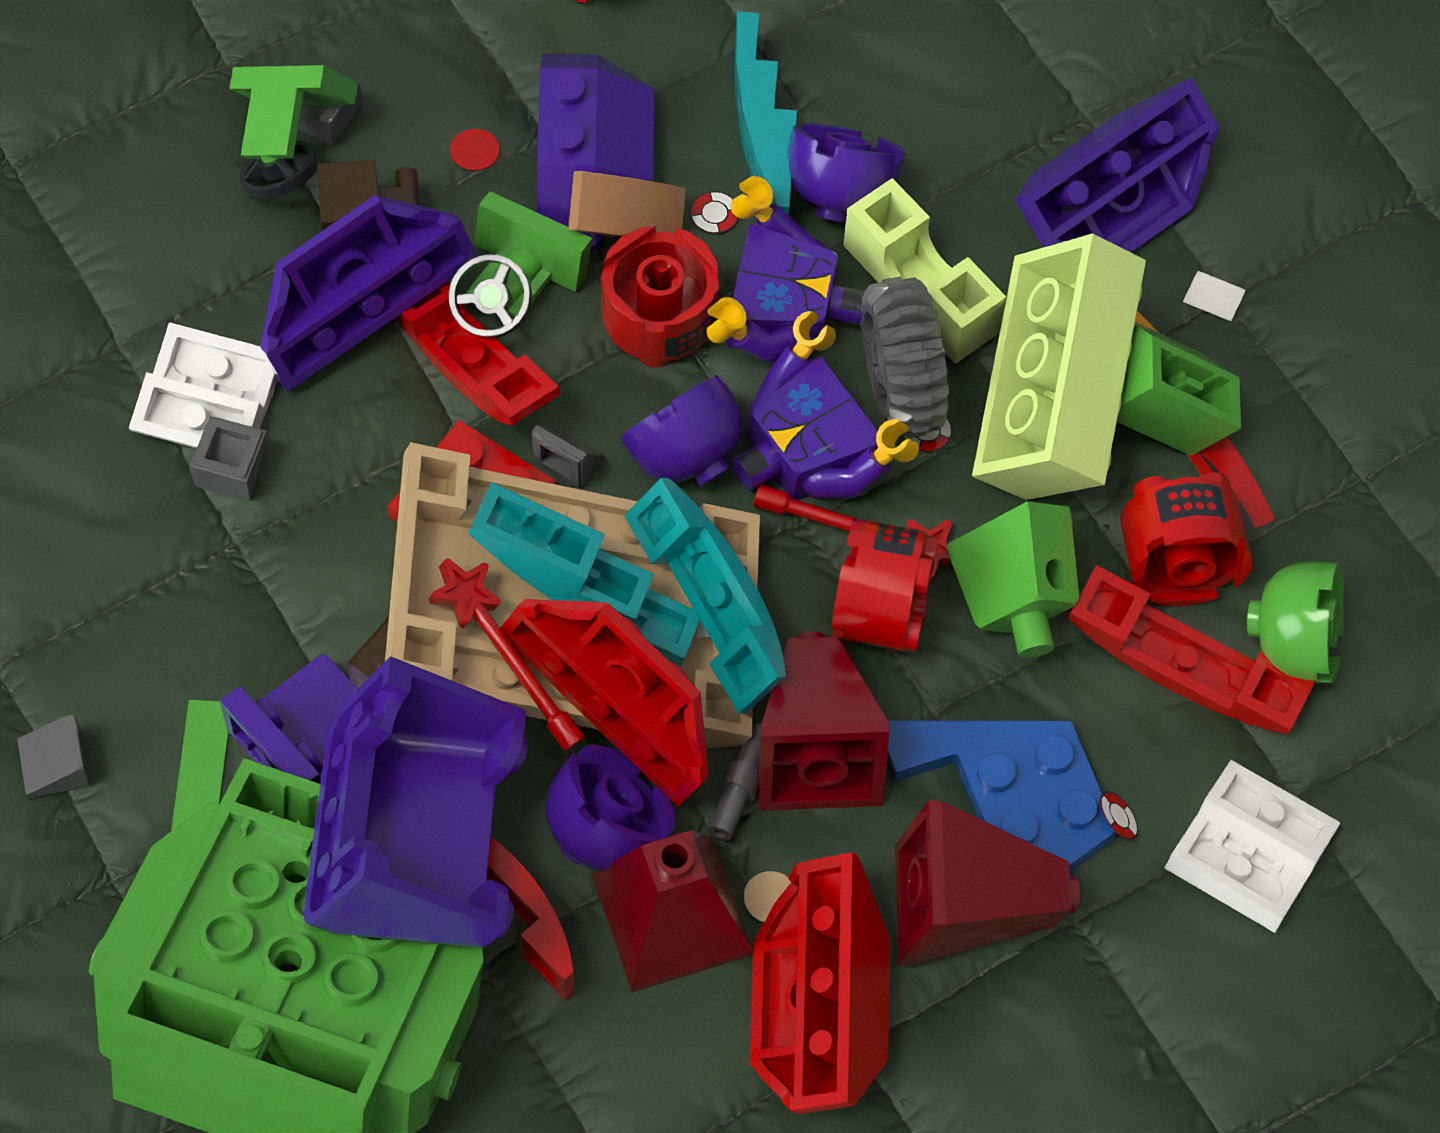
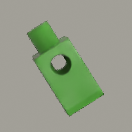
(1019, 573)

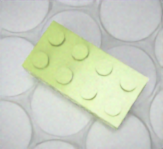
(1059, 368)

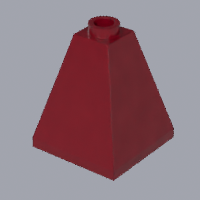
(821, 732)
(972, 885)
(671, 910)

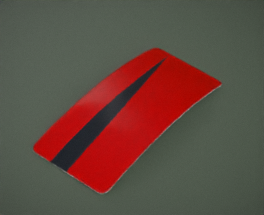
(1225, 459)

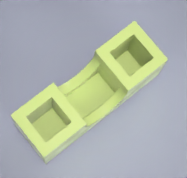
(892, 240)

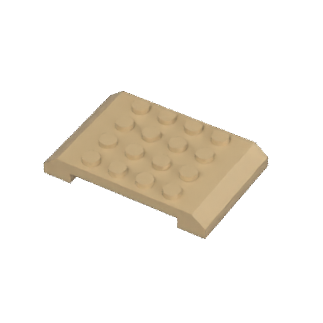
(433, 524)

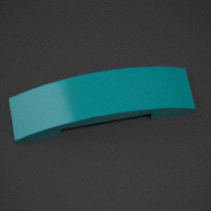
(718, 589)

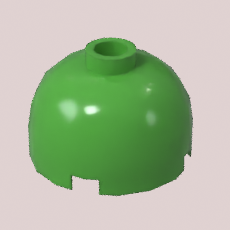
(1301, 619)

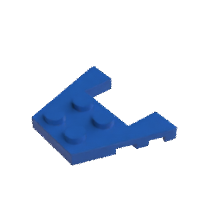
(1017, 776)

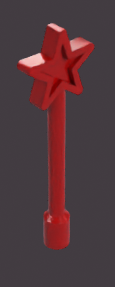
(782, 503)
(471, 599)

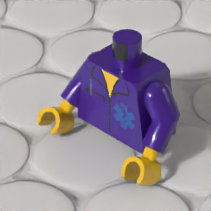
(778, 280)
(813, 430)

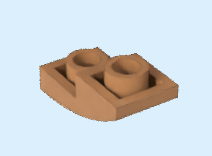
(621, 205)

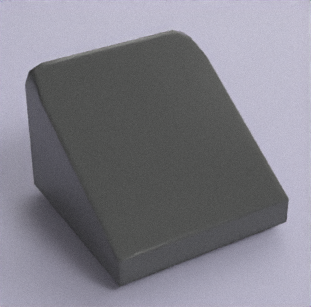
(328, 121)
(564, 455)
(228, 458)
(53, 758)

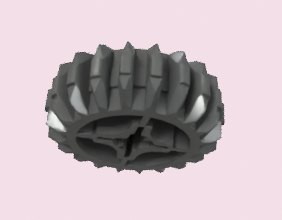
(905, 355)

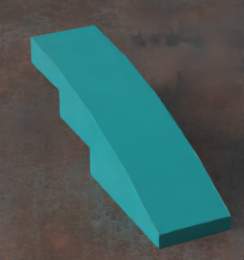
(762, 129)
(567, 565)

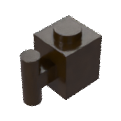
(351, 183)

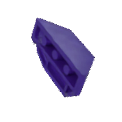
(589, 122)
(1126, 174)
(357, 281)

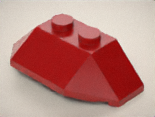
(618, 685)
(821, 988)

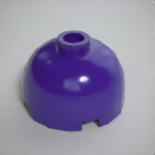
(839, 167)
(688, 435)
(604, 809)

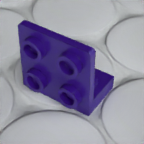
(292, 721)

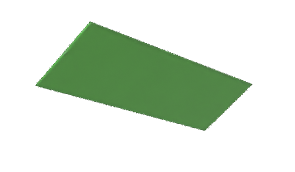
(200, 759)

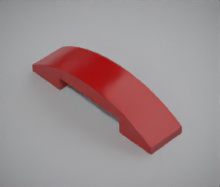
(474, 364)
(1185, 659)
(544, 941)

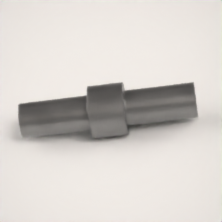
(738, 787)

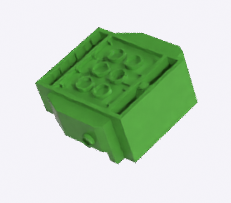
(227, 1039)

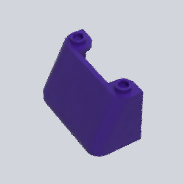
(412, 811)

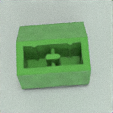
(1177, 393)

